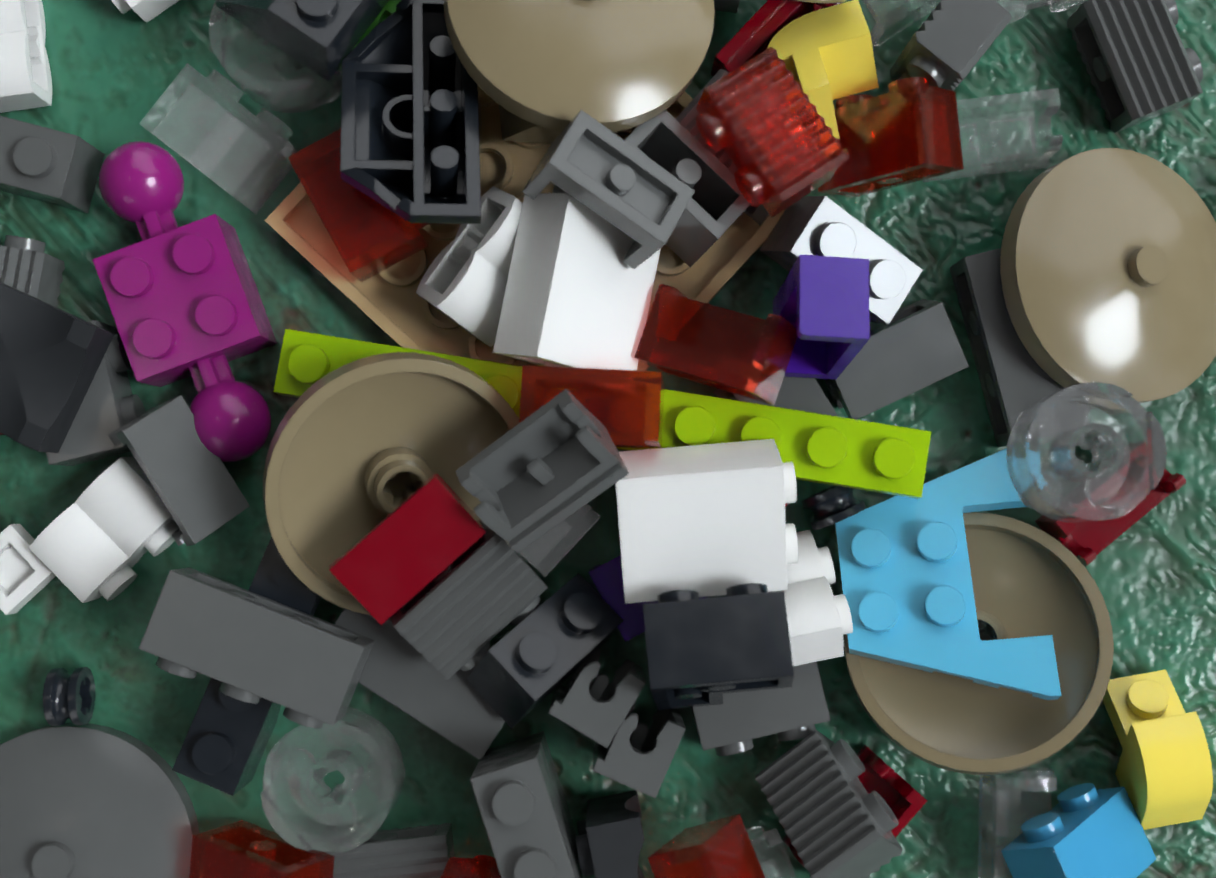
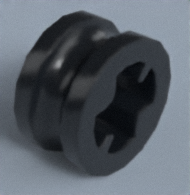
(832, 506)
(69, 696)

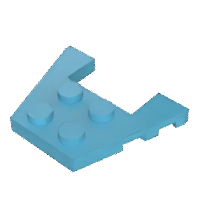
(914, 586)

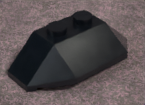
(412, 119)

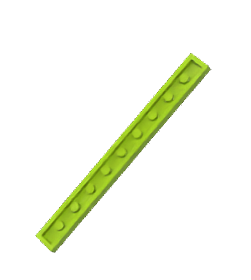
(819, 445)

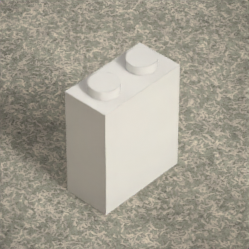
(570, 290)
(705, 519)

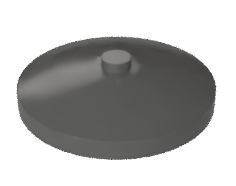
(91, 807)

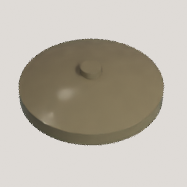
(586, 55)
(1113, 274)
(364, 447)
(1021, 589)

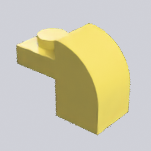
(829, 56)
(1163, 751)

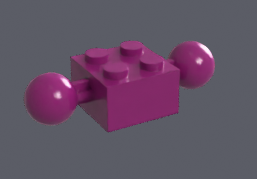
(184, 299)

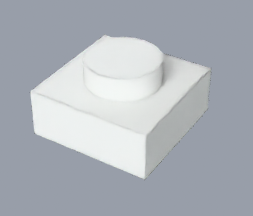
(20, 570)

